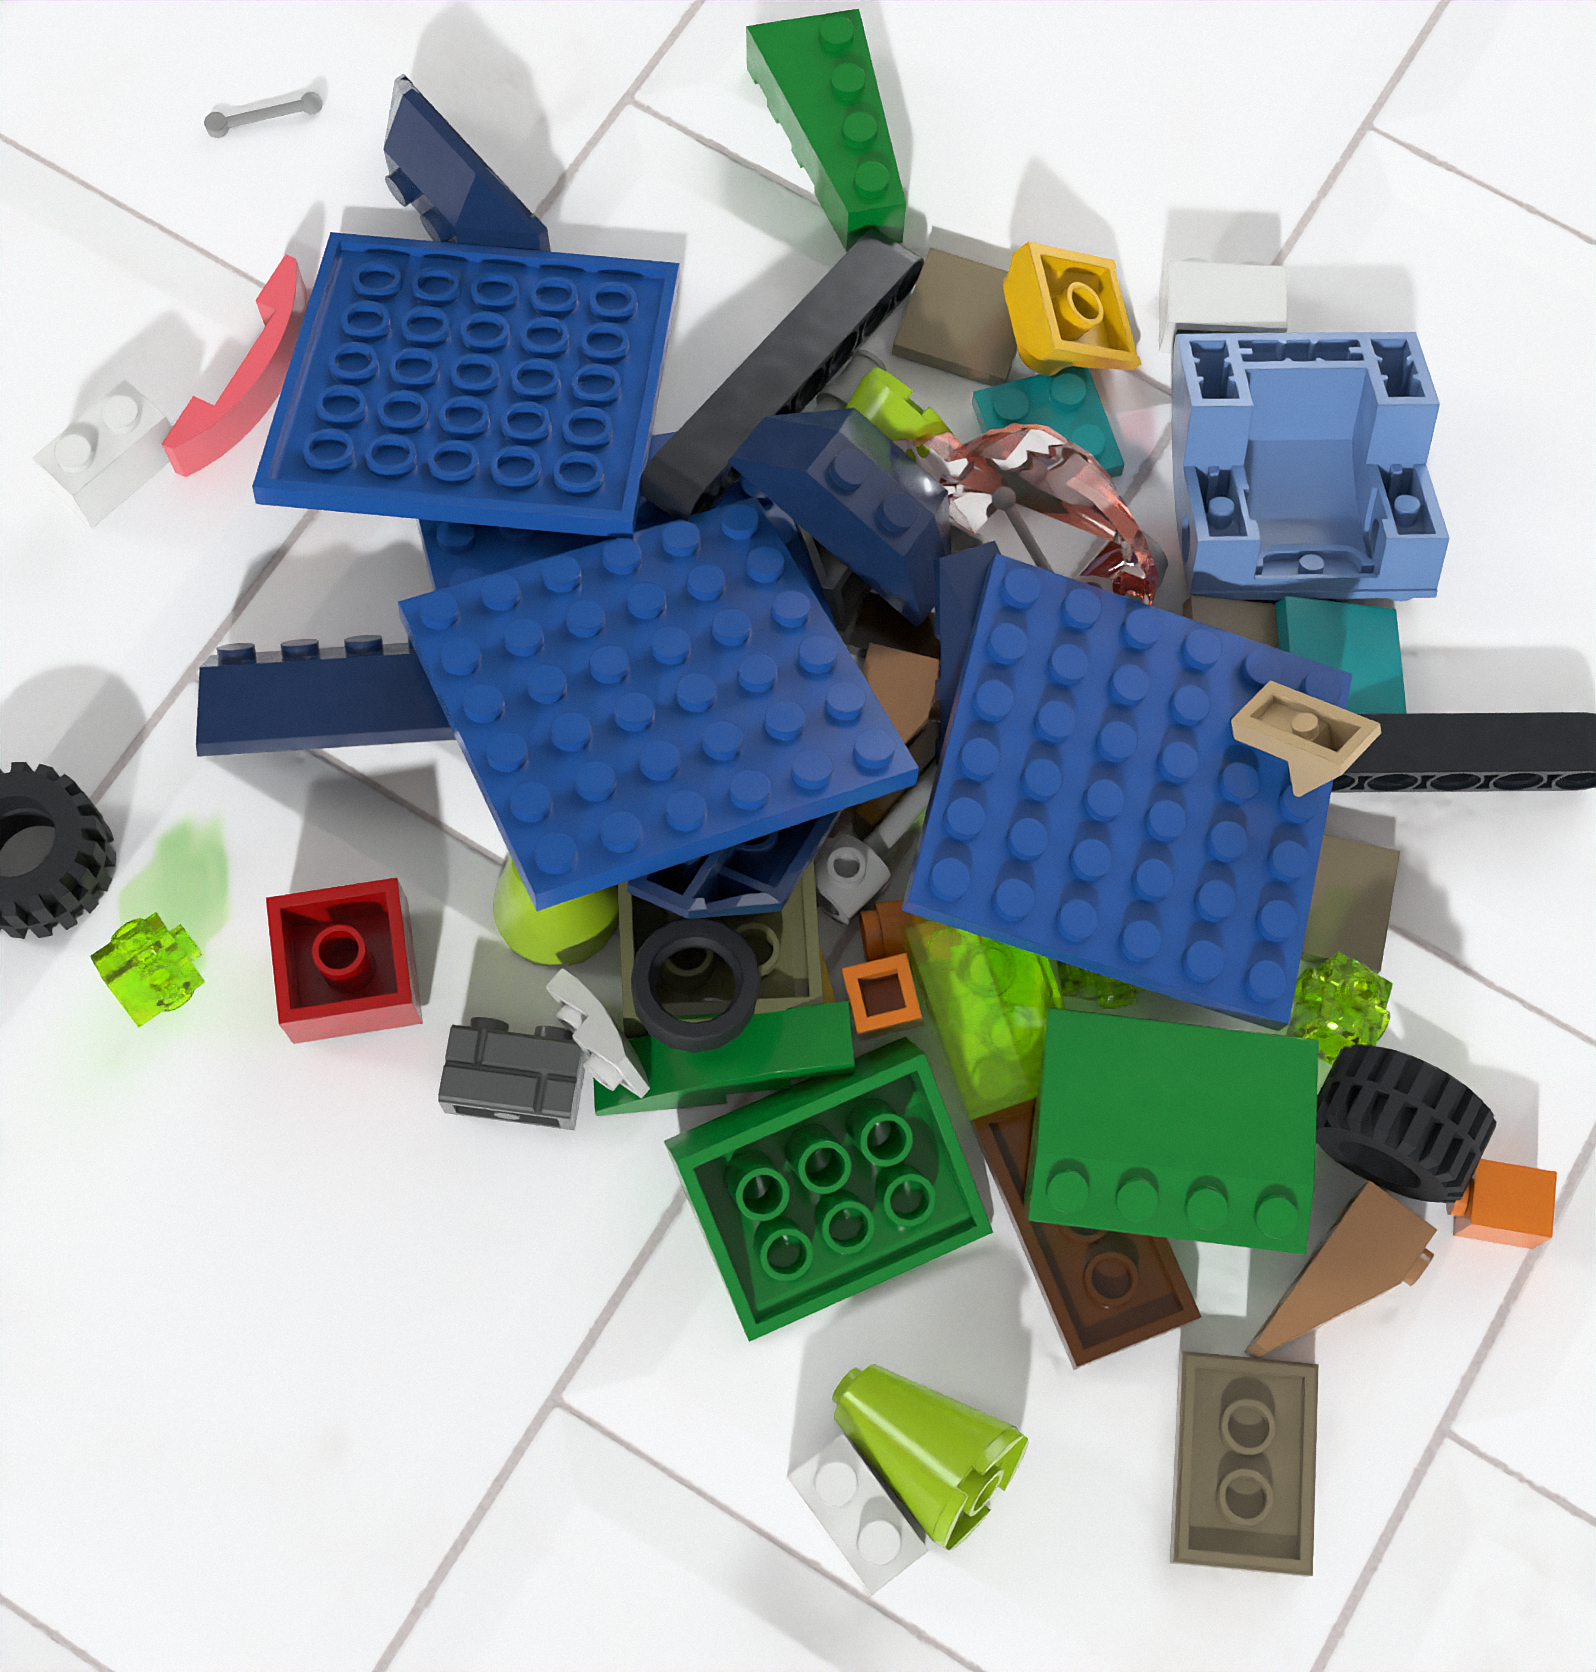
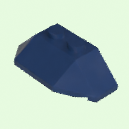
(449, 181)
(855, 499)
(740, 878)

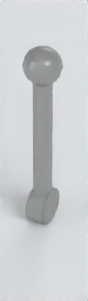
(218, 125)
(1004, 499)

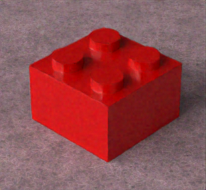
(343, 960)

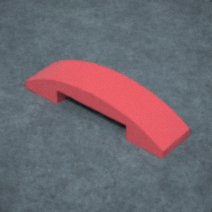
(210, 430)

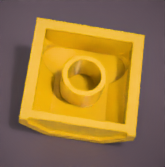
(1067, 311)

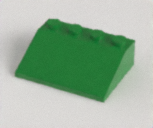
(1174, 1131)
(829, 1187)

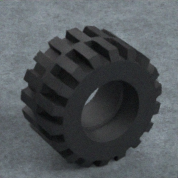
(75, 863)
(1402, 1123)

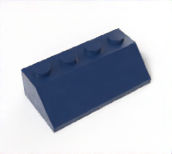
(315, 698)

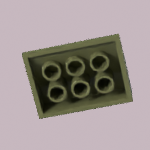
(700, 984)

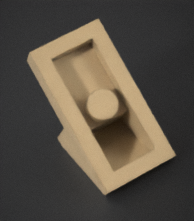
(1306, 732)

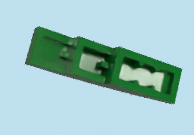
(762, 1058)

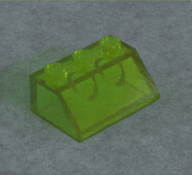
(984, 1011)

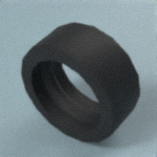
(703, 934)

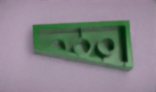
(831, 110)

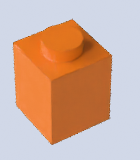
(883, 996)
(1506, 1205)

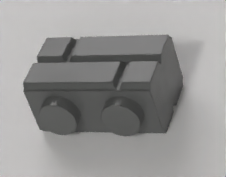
(512, 1074)

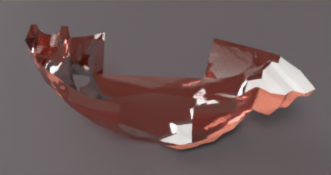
(1048, 478)

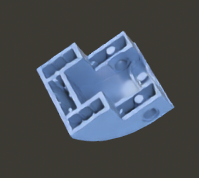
(1305, 466)

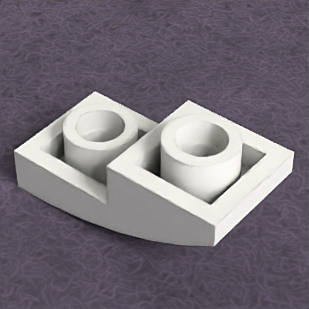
(608, 1050)

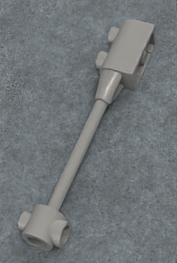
(853, 869)

